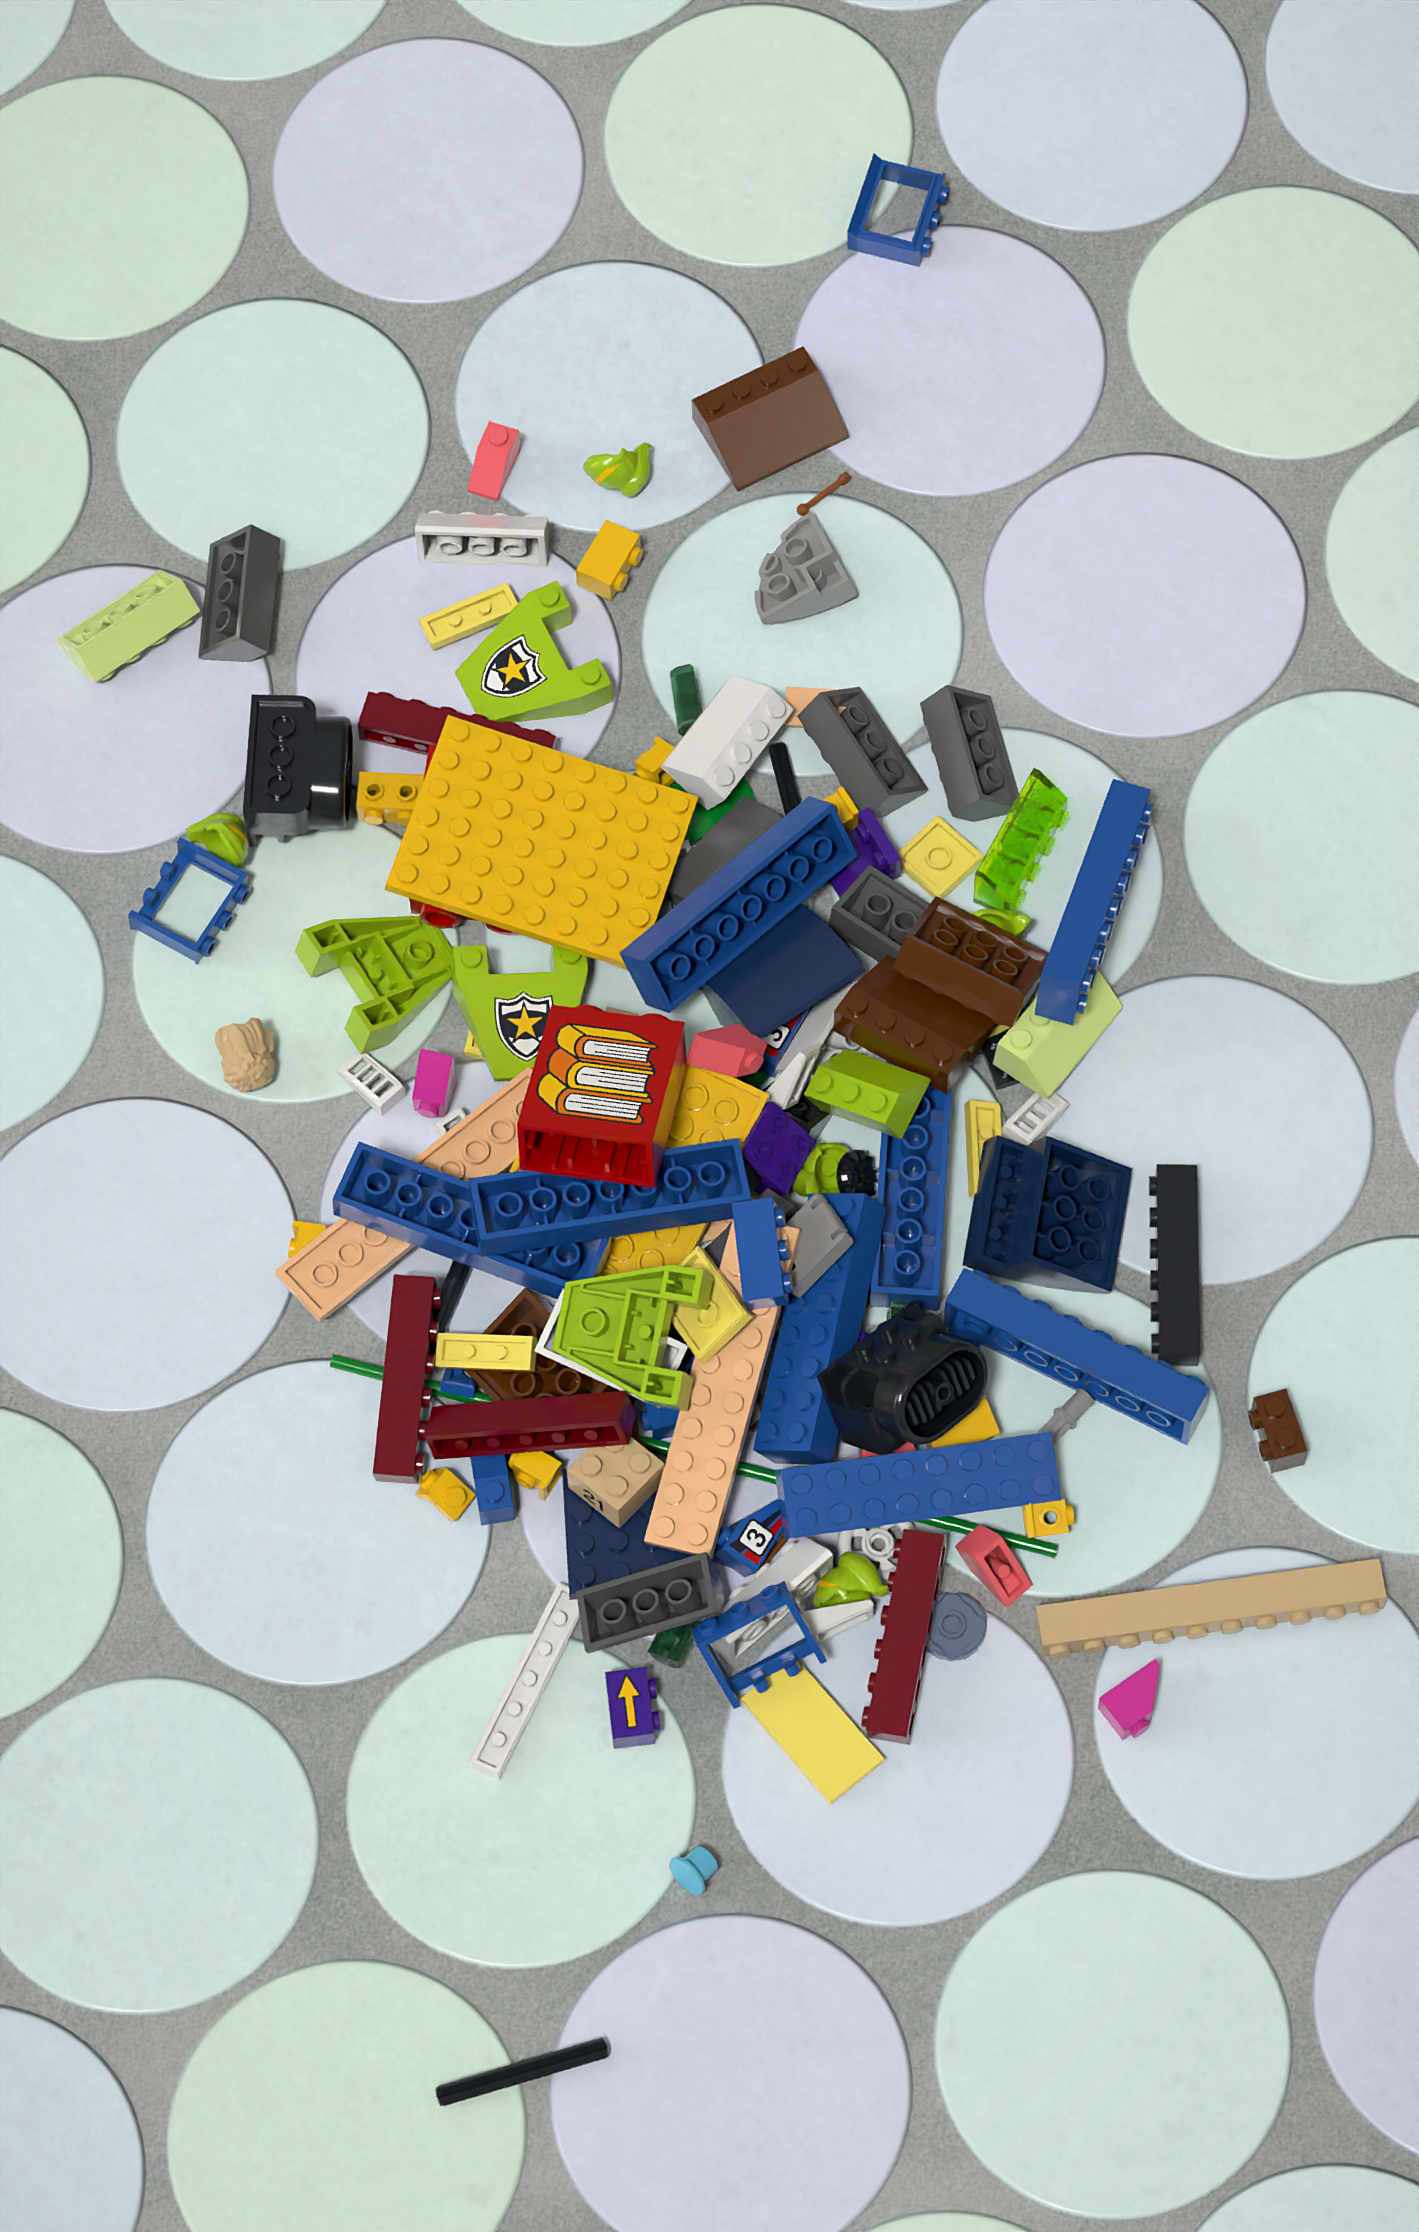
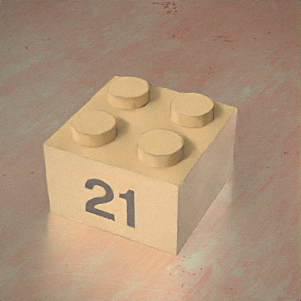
(616, 1479)

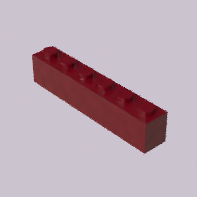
(415, 725)
(406, 1378)
(530, 1425)
(905, 1636)

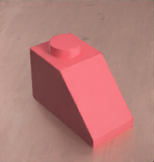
(494, 460)
(727, 1051)
(993, 1564)

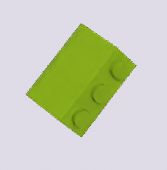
(867, 1092)

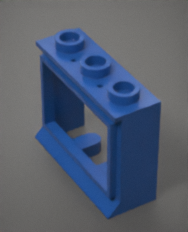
(888, 246)
(170, 875)
(741, 1614)

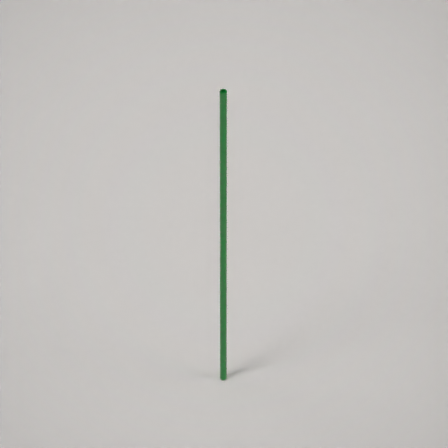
(743, 1469)

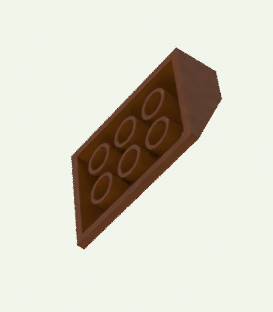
(769, 419)
(971, 961)
(912, 1025)
(528, 1317)

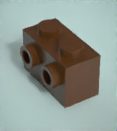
(1278, 1431)

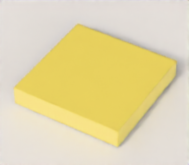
(939, 858)

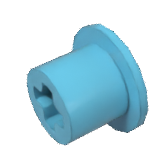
(694, 1869)

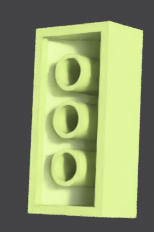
(129, 625)
(1046, 1051)

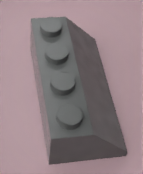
(239, 596)
(861, 751)
(969, 753)
(726, 840)
(876, 914)
(649, 1602)

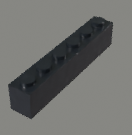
(1176, 1264)

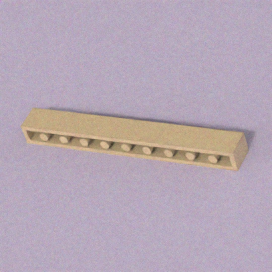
(1210, 1607)

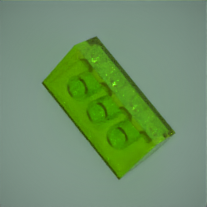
(1021, 844)

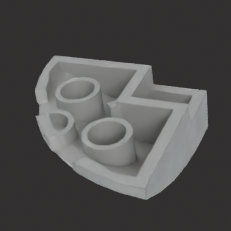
(801, 575)

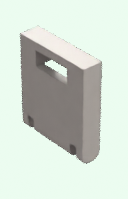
(820, 1244)

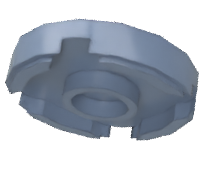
(956, 1627)

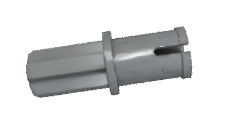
(1066, 1416)

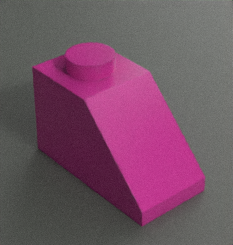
(434, 1084)
(1131, 1702)

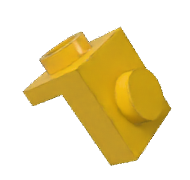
(445, 1492)

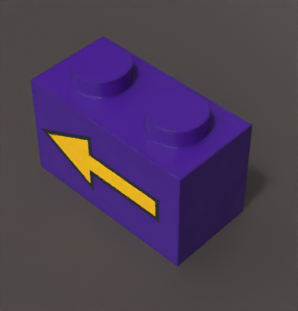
(630, 1707)

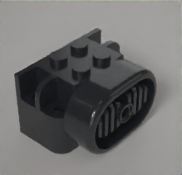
(296, 768)
(904, 1383)

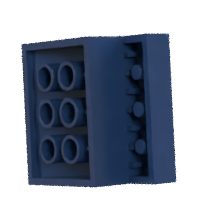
(782, 974)
(1047, 1215)

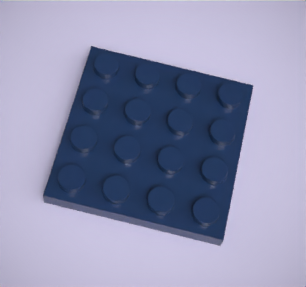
(603, 1551)

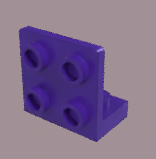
(872, 848)
(776, 1149)

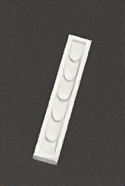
(526, 1684)

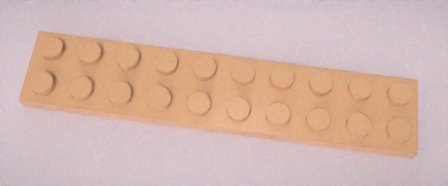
(352, 1255)
(714, 1428)

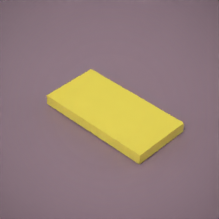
(813, 1732)

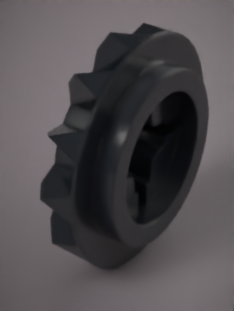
(847, 1173)

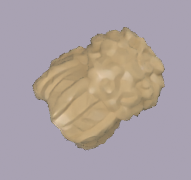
(246, 1054)

